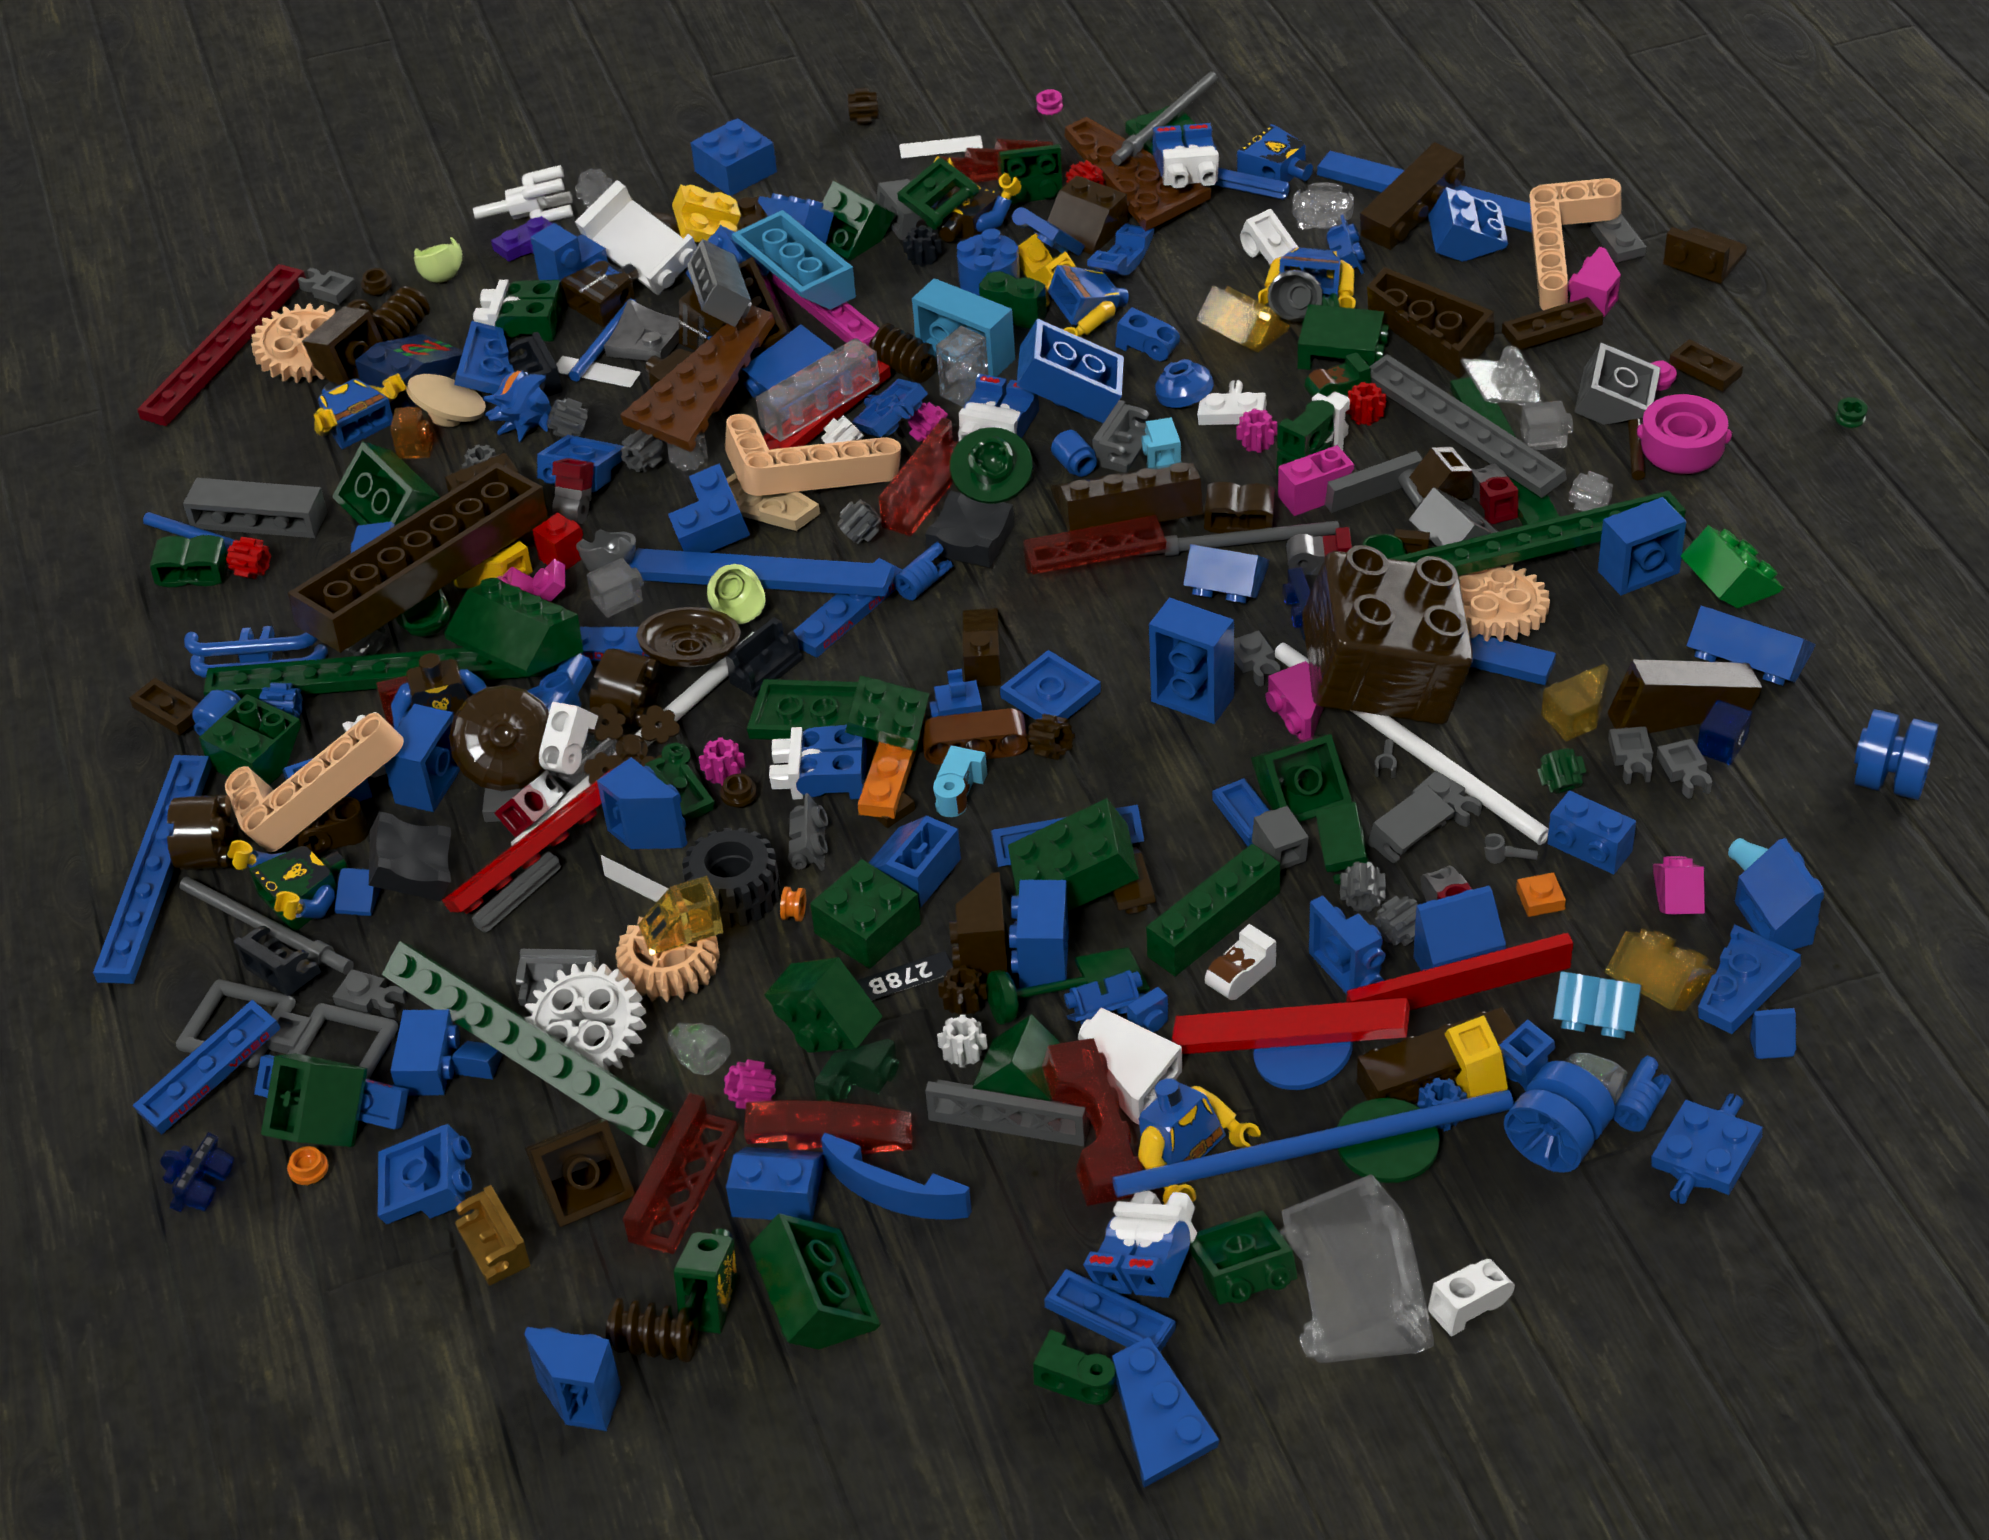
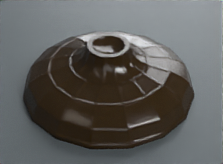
(688, 636)
(499, 737)

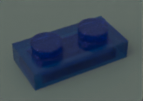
(1296, 594)

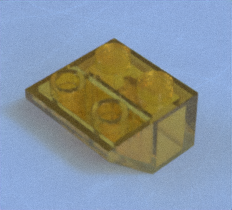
(1241, 318)
(1664, 971)

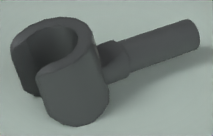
(1386, 759)
(1497, 851)

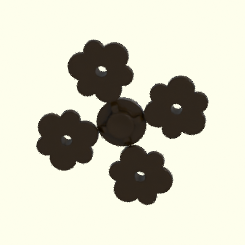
(630, 744)

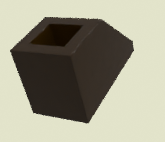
(1444, 471)

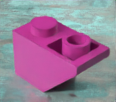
(1597, 280)
(1305, 480)
(1292, 699)
(1679, 886)

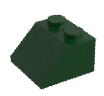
(1302, 776)

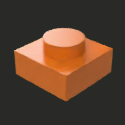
(1541, 894)

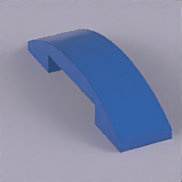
(1126, 254)
(935, 1200)

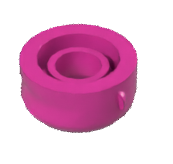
(1684, 433)

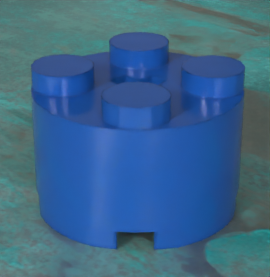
(986, 254)

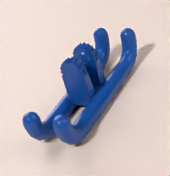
(250, 650)

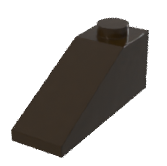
(981, 646)

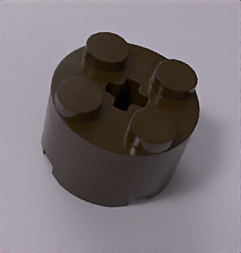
(626, 683)
(201, 832)

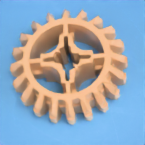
(669, 971)

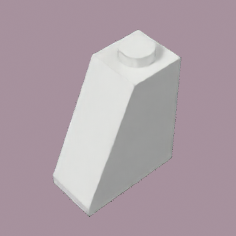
(1134, 1059)

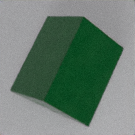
(1016, 1061)

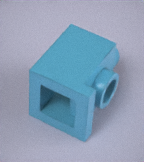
(1161, 443)

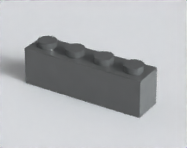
(719, 283)
(255, 507)

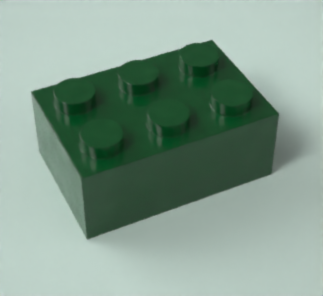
(1085, 849)

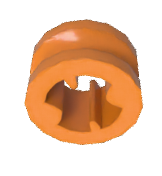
(793, 904)

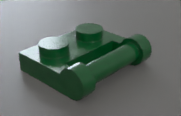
(931, 187)

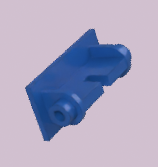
(1345, 241)
(1088, 999)

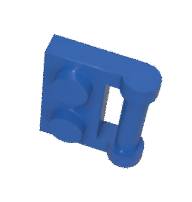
(1047, 232)

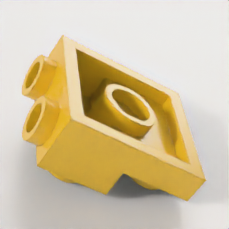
(703, 212)

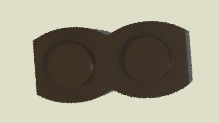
(1238, 507)

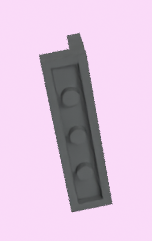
(1006, 1113)

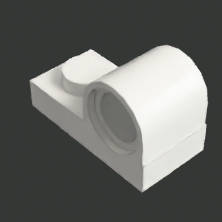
(1266, 236)

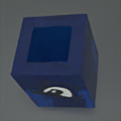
(1724, 732)

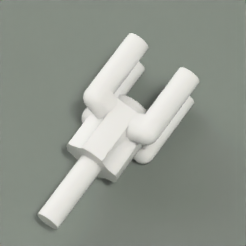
(531, 198)

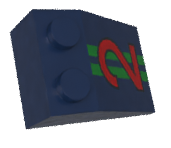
(408, 358)

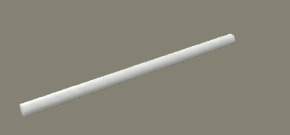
(679, 706)
(1439, 762)

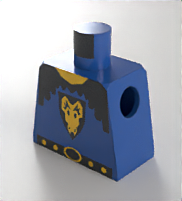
(1274, 156)

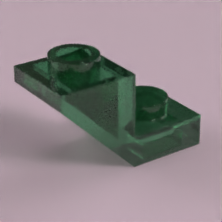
(865, 1067)

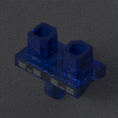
(189, 1187)

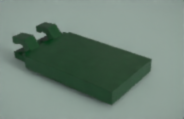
(800, 704)

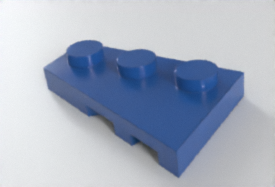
(484, 359)
(1745, 979)
(1160, 1413)

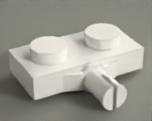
(1227, 408)

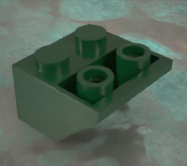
(1036, 169)
(856, 221)
(252, 737)
(314, 1100)

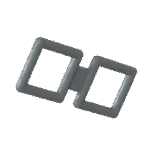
(296, 1030)

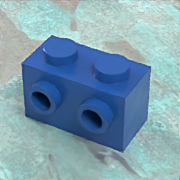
(1591, 832)

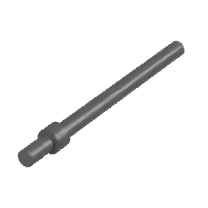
(1134, 143)
(1175, 545)
(318, 950)

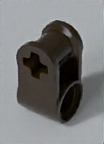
(337, 827)

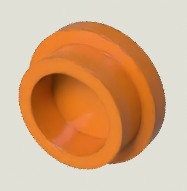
(307, 1165)

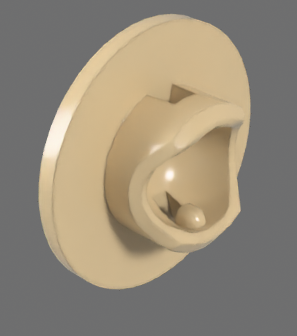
(444, 401)

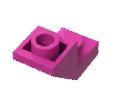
(546, 583)

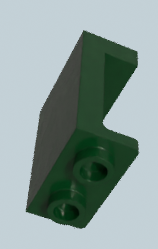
(1341, 332)

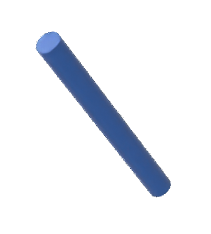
(596, 348)
(179, 528)

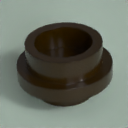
(376, 282)
(738, 790)

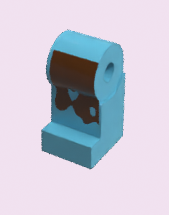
(955, 779)

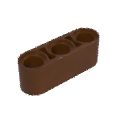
(995, 732)

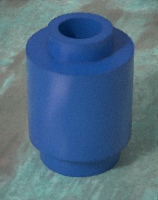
(1074, 453)

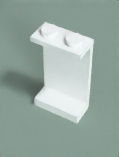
(636, 238)

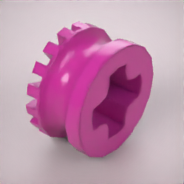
(1049, 102)

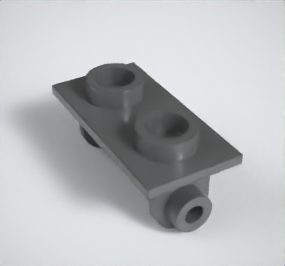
(808, 835)

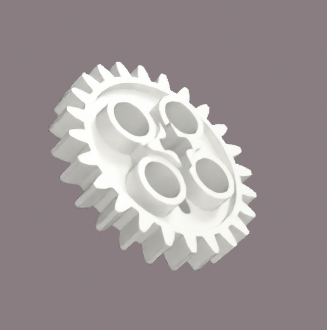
(583, 1020)

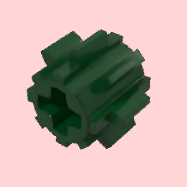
(1561, 770)

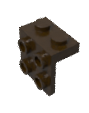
(1702, 253)

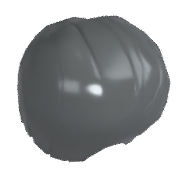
(1291, 294)
(607, 549)

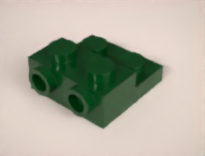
(1243, 1258)

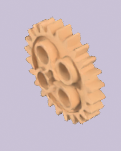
(280, 344)
(1503, 602)

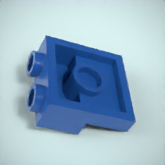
(601, 453)
(1345, 947)
(423, 1175)

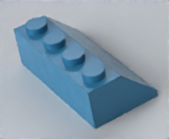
(799, 259)

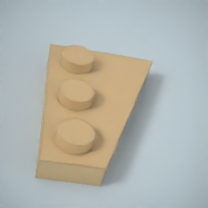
(784, 510)

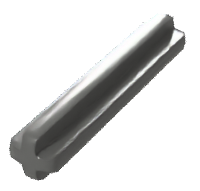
(516, 892)

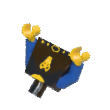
(977, 214)
(436, 686)

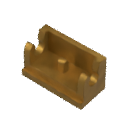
(491, 1236)

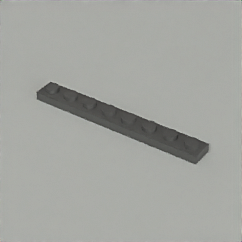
(1467, 426)

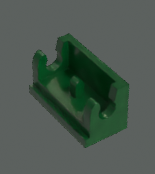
(1341, 837)

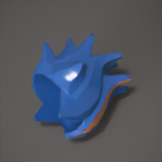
(520, 404)

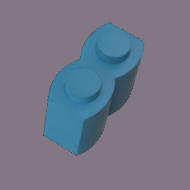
(1597, 1003)

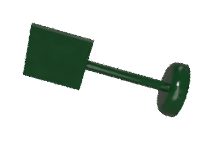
(1093, 967)

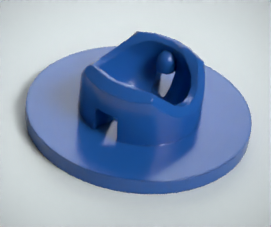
(1302, 1065)

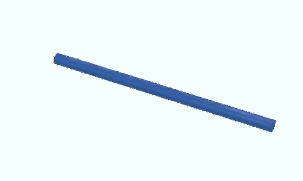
(1312, 1143)

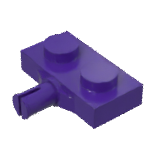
(518, 241)

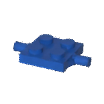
(884, 411)
(1706, 1147)

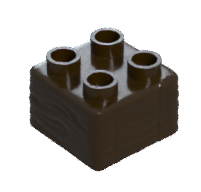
(1387, 635)

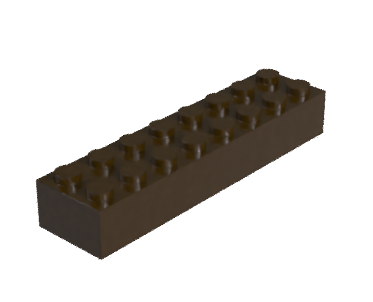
(417, 557)

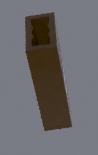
(1679, 692)

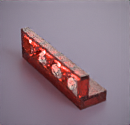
(919, 482)
(1093, 544)
(666, 1169)

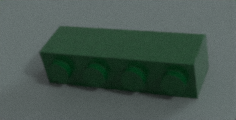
(1213, 910)

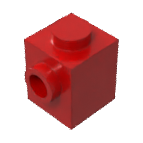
(558, 540)

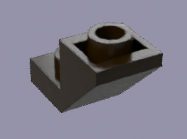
(1136, 894)

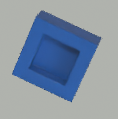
(1149, 1010)

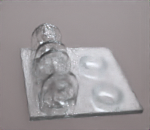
(1504, 380)

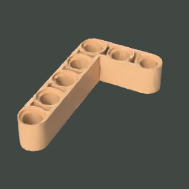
(1563, 205)
(806, 467)
(282, 813)

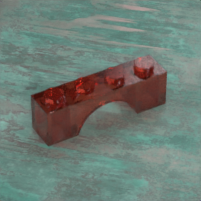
(1079, 1078)

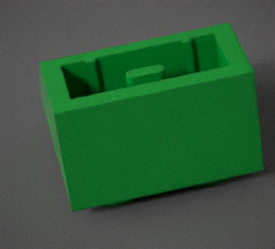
(1731, 568)

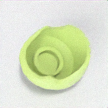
(439, 262)
(736, 593)

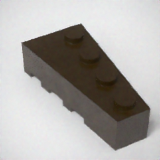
(1432, 319)

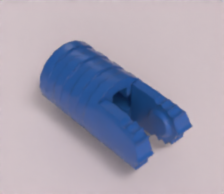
(921, 573)
(1641, 1096)

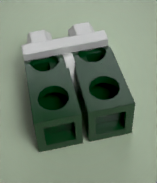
(523, 307)
(1314, 430)

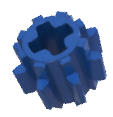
(283, 697)
(1439, 1093)

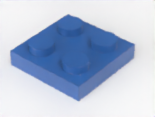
(1050, 687)

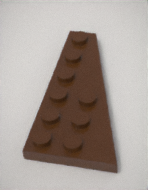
(1136, 176)
(697, 387)

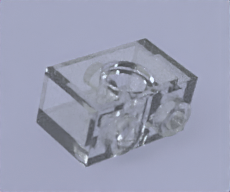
(959, 363)

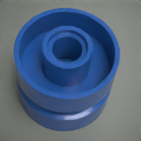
(1884, 751)
(1559, 1116)

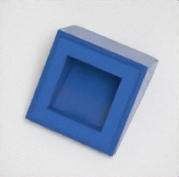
(355, 894)
(1773, 1033)
(476, 1060)

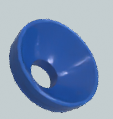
(1183, 384)

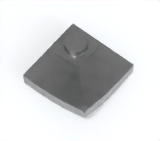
(643, 334)

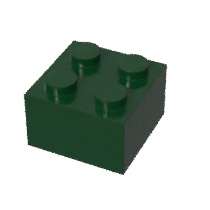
(865, 913)
(823, 1005)

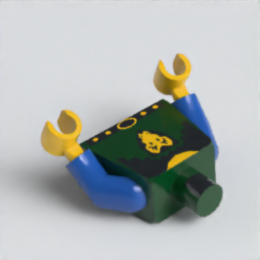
(291, 882)

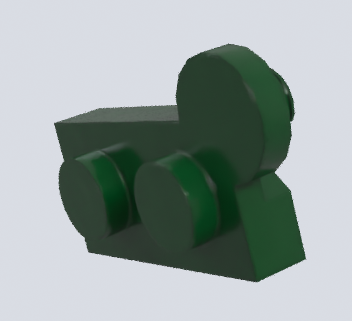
(674, 770)

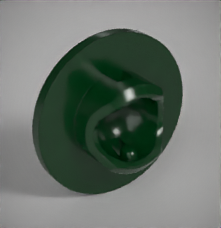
(991, 465)
(1393, 1157)

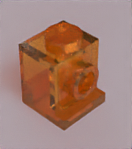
(411, 433)

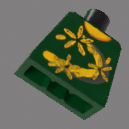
(709, 1262)

